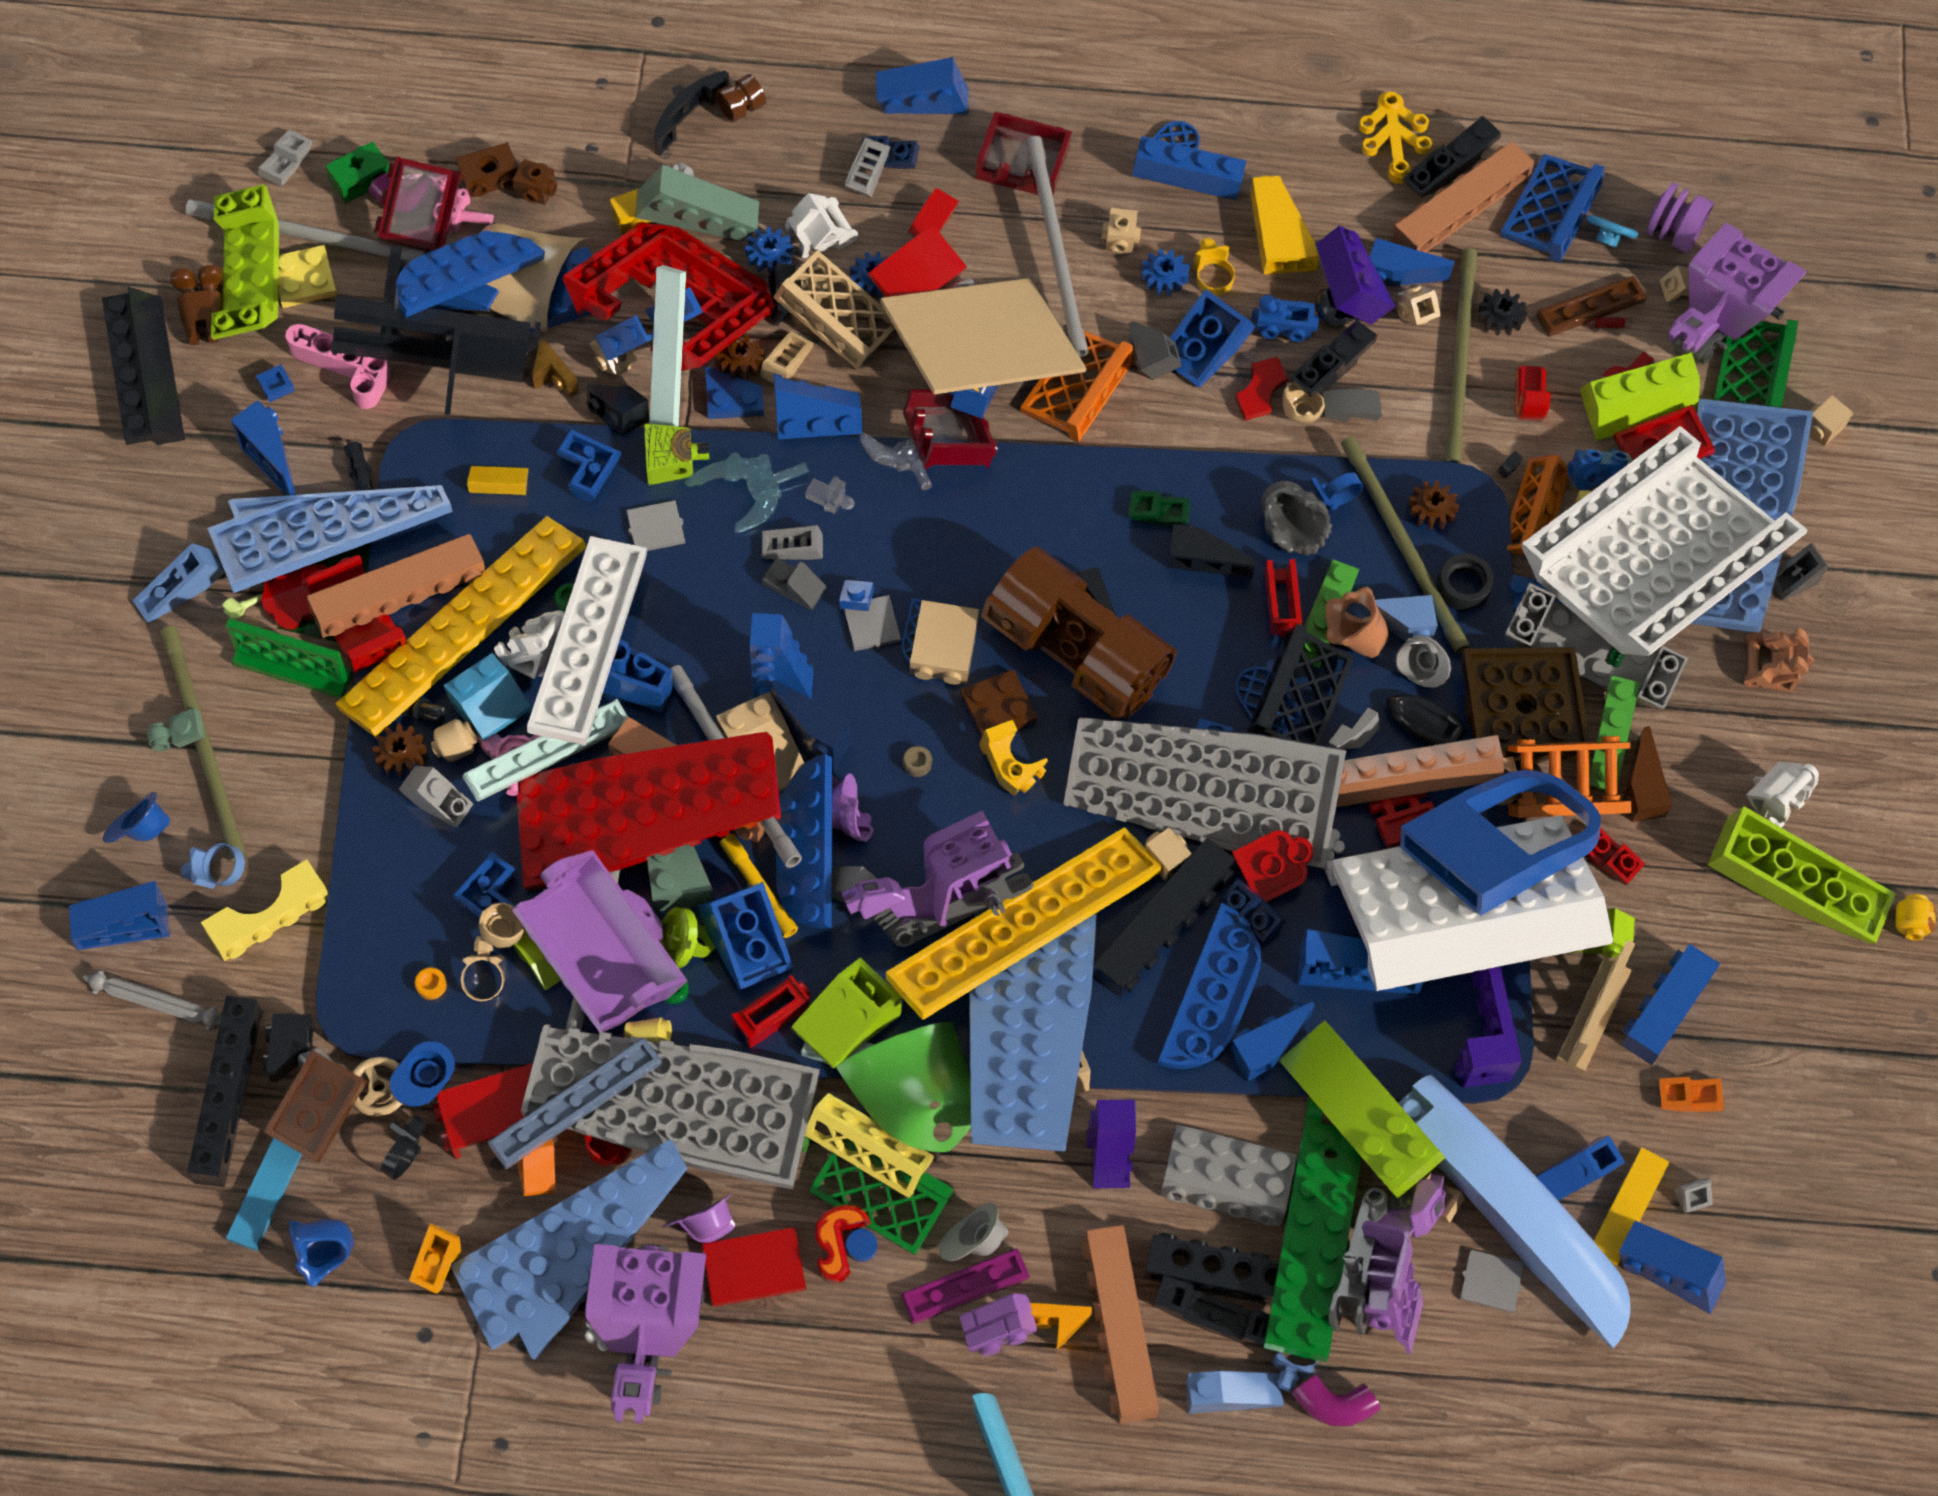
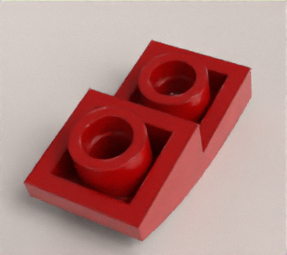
(934, 212)
(1615, 860)

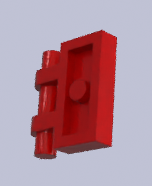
(1390, 824)

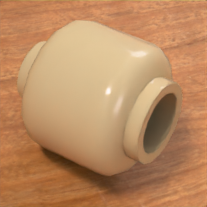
(454, 740)

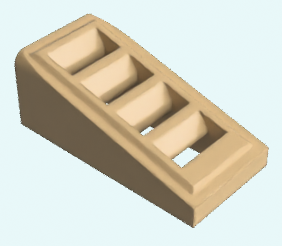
(772, 366)

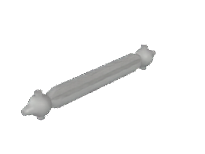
(153, 999)

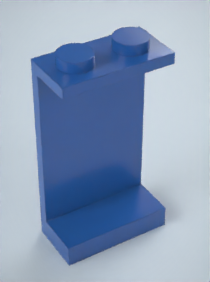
(632, 334)

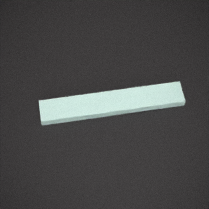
(667, 346)
(539, 754)

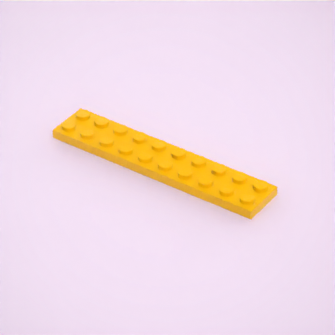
(460, 626)
(1029, 922)

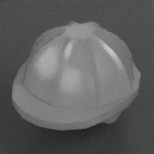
(1423, 661)

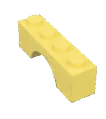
(235, 931)

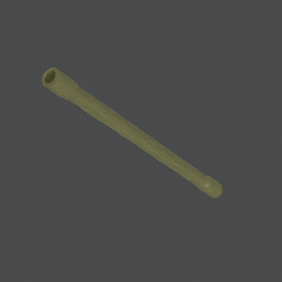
(1454, 443)
(1450, 628)
(174, 649)

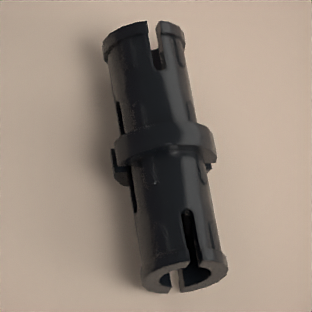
(358, 467)

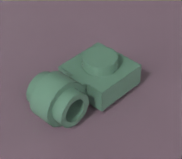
(183, 730)

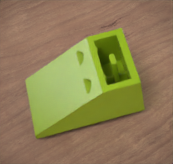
(848, 1013)

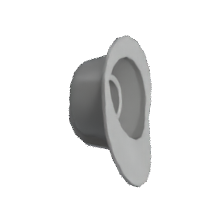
(975, 1234)

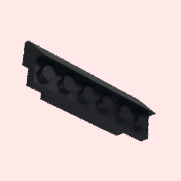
(143, 368)

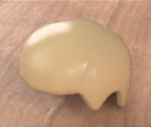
(1300, 406)
(500, 925)

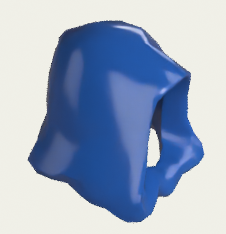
(320, 1247)

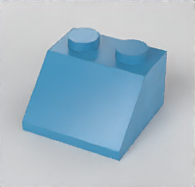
(487, 697)

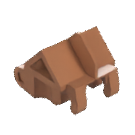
(1788, 662)

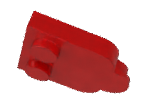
(286, 597)
(1274, 863)

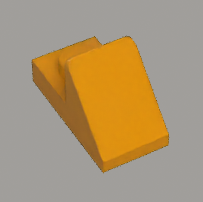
(435, 1258)
(1066, 1317)

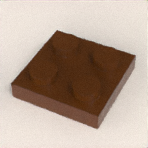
(997, 702)

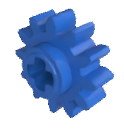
(769, 249)
(860, 272)
(1165, 272)

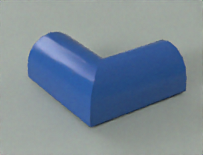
(594, 464)
(484, 884)

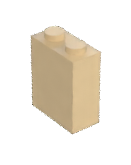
(944, 642)

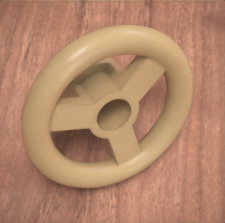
(381, 1097)

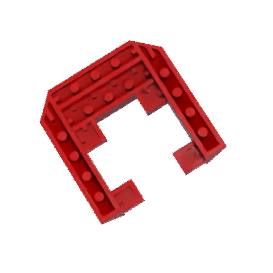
(726, 292)

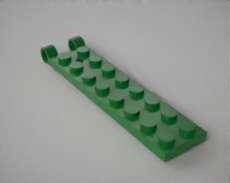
(1313, 1241)

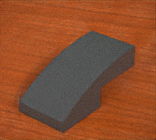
(1349, 403)

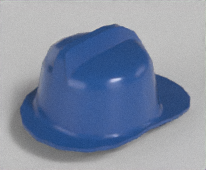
(140, 822)
(422, 1074)

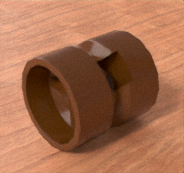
(744, 96)

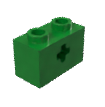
(356, 171)

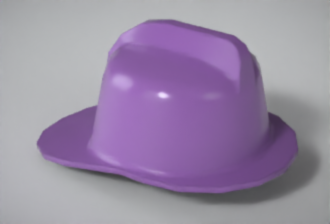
(708, 1223)

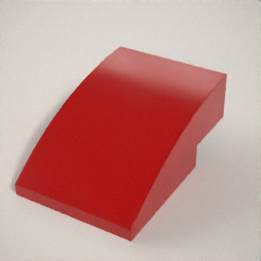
(918, 266)

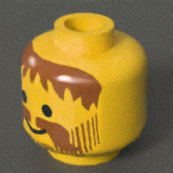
(1915, 917)

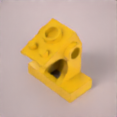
(996, 746)

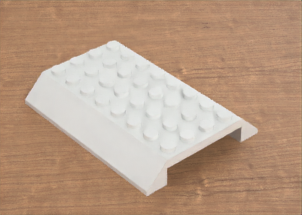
(1655, 546)
(1427, 933)

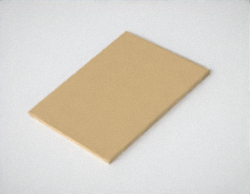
(982, 335)

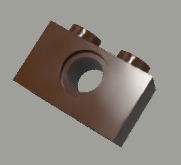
(494, 159)

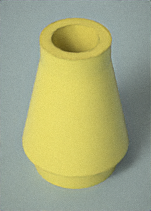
(652, 1029)

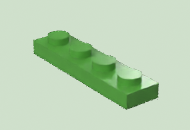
(1337, 582)
(1615, 721)

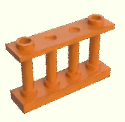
(1552, 807)

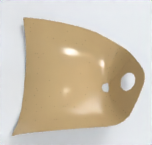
(528, 291)

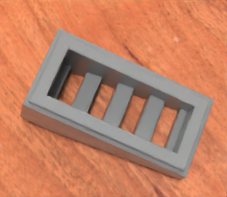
(867, 190)
(803, 552)

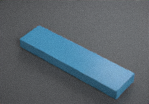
(264, 1196)

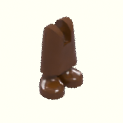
(195, 305)

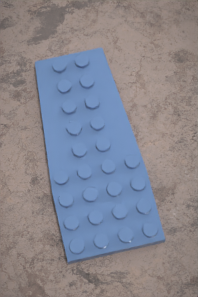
(1764, 459)
(1030, 1043)

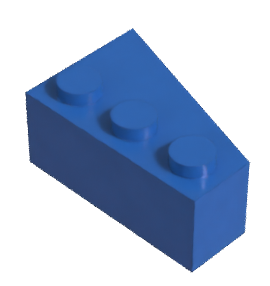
(923, 89)
(815, 410)
(120, 918)
(1674, 1265)

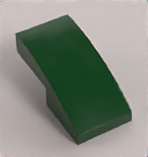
(1158, 510)

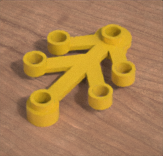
(1395, 131)

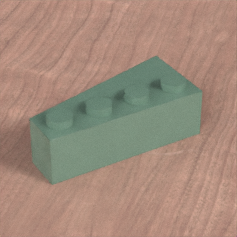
(696, 205)
(678, 879)

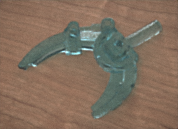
(760, 482)

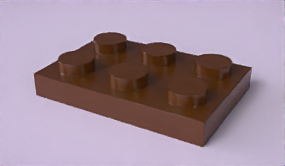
(315, 1106)

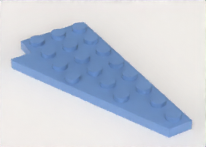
(298, 530)
(542, 1269)

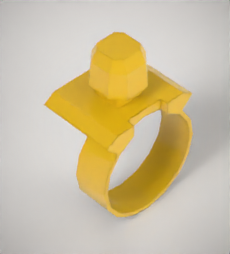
(1211, 254)

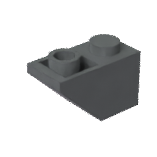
(1154, 351)

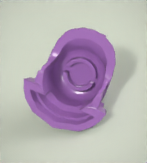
(845, 810)

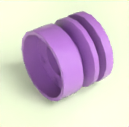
(1679, 217)

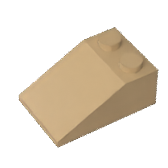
(761, 716)

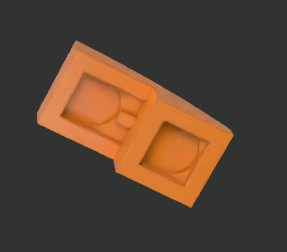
(1691, 1095)

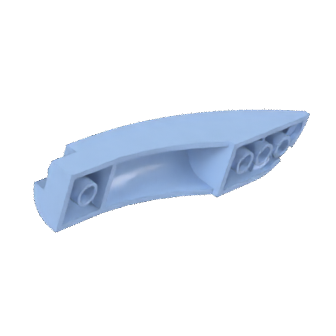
(1522, 1210)

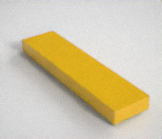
(1630, 1202)

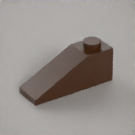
(1647, 782)

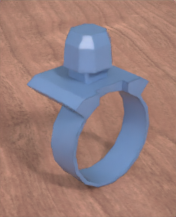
(199, 866)
(1290, 1373)

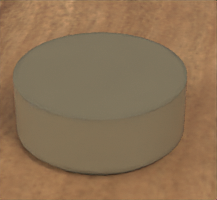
(917, 761)

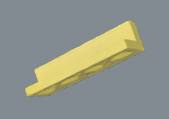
(869, 1139)

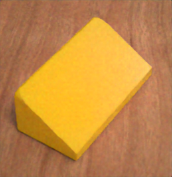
(497, 480)

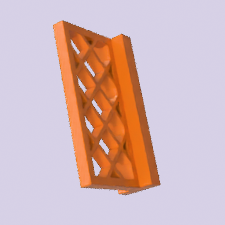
(1094, 398)

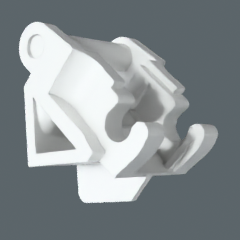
(816, 228)
(533, 649)
(1782, 786)

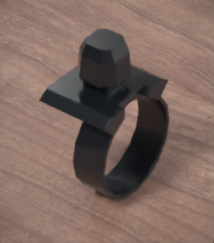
(405, 1149)

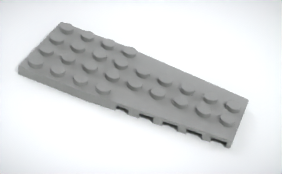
(1206, 782)
(716, 1104)

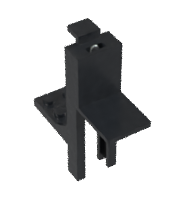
(479, 347)

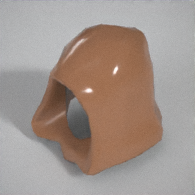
(1360, 635)

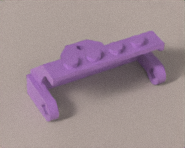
(600, 941)

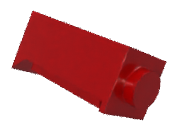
(1288, 576)
(759, 1032)

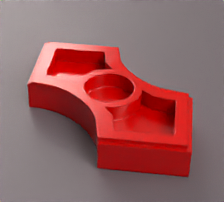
(1266, 378)

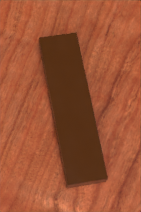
(1591, 305)

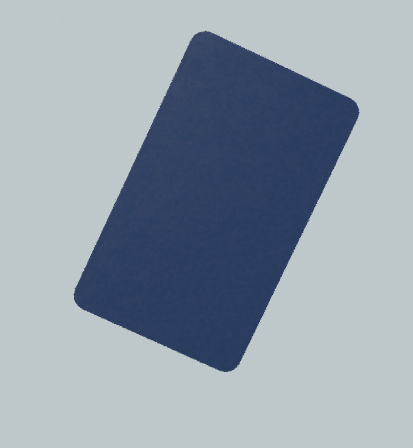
(944, 545)

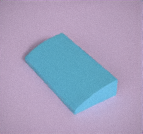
(1001, 1445)

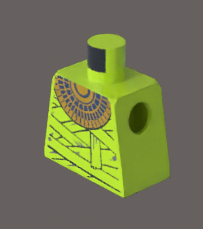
(671, 453)

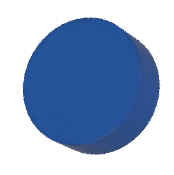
(861, 1245)

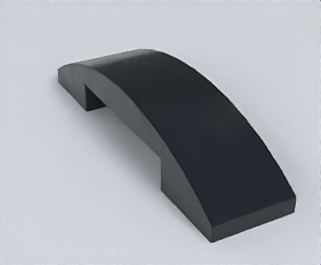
(684, 104)
(1211, 1313)

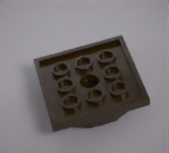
(1538, 677)

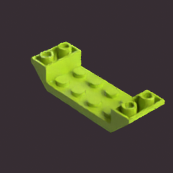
(249, 261)

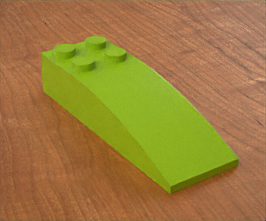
(1800, 876)
(1362, 1109)

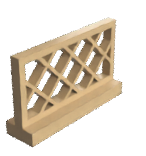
(825, 321)
(1595, 1011)

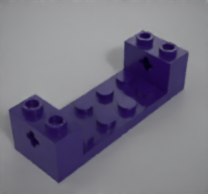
(1496, 1054)

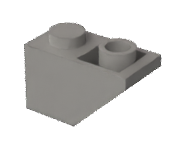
(436, 795)

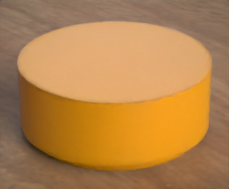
(430, 983)

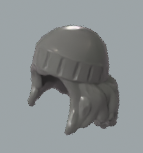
(1295, 518)

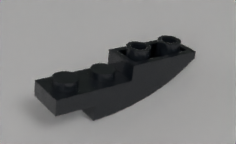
(1452, 160)
(1334, 360)

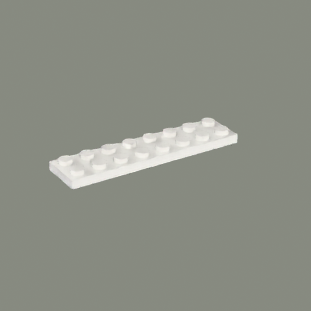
(587, 641)

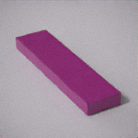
(965, 1286)

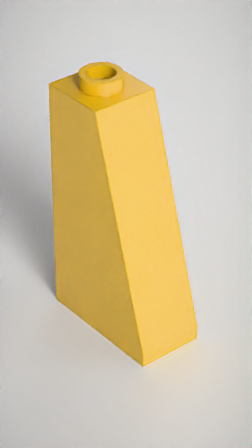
(1280, 230)

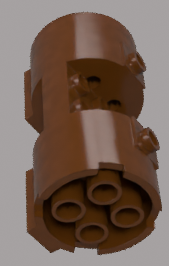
(1047, 609)

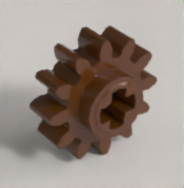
(741, 358)
(1424, 502)
(397, 740)

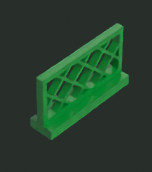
(1780, 366)
(288, 659)
(927, 1186)

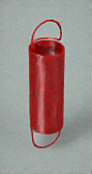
(1610, 322)

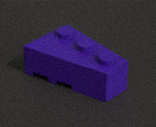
(1352, 276)
(1112, 1139)

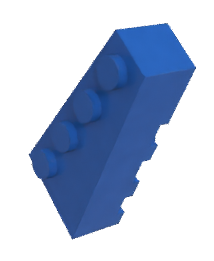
(777, 656)
(639, 678)
(1339, 963)

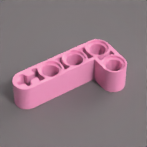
(307, 346)

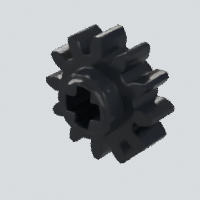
(1502, 312)

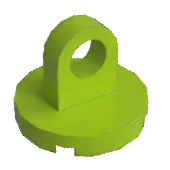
(681, 936)

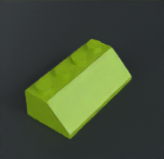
(1640, 395)

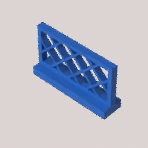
(1571, 218)

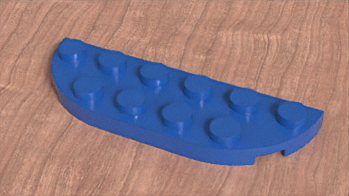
(462, 268)
(807, 821)
(1215, 994)

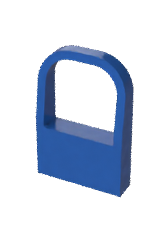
(1482, 861)

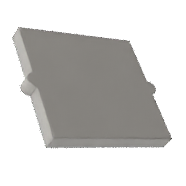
(656, 526)
(874, 626)
(1491, 1281)

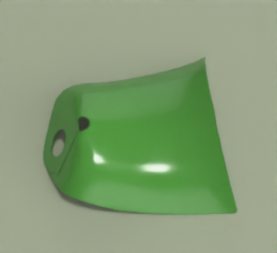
(904, 1076)

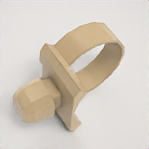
(483, 953)

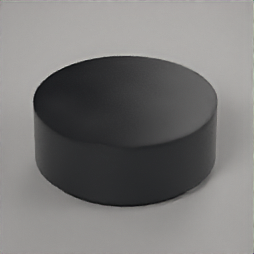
(1510, 464)

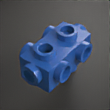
(1284, 318)
(1595, 467)

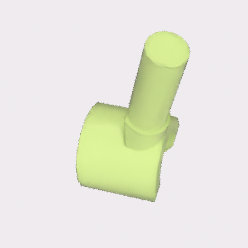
(236, 610)

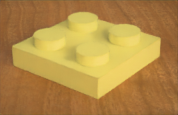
(305, 277)

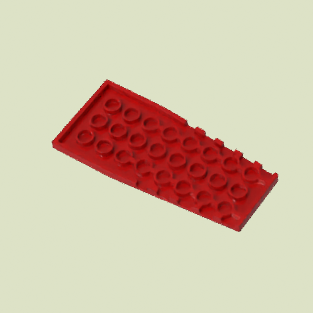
(645, 802)

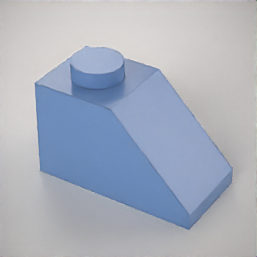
(1409, 616)

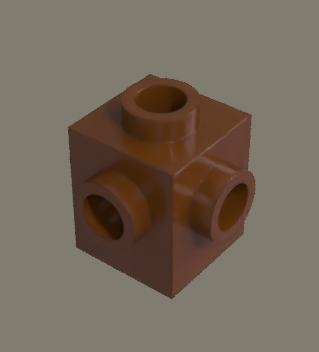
(535, 182)

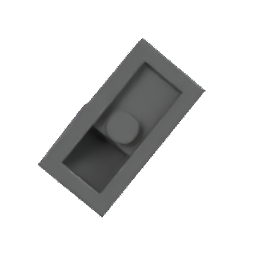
(794, 583)

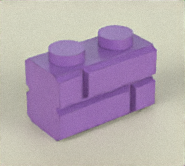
(998, 1323)

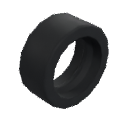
(1473, 564)

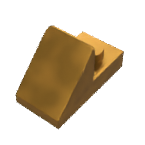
(550, 367)

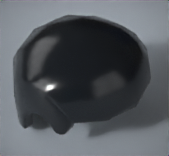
(1327, 311)

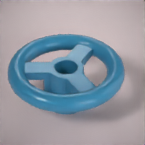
(1610, 231)

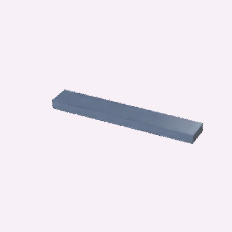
(574, 1103)

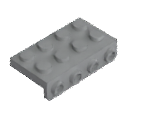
(1228, 1176)

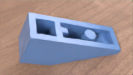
(182, 580)
(1231, 1391)

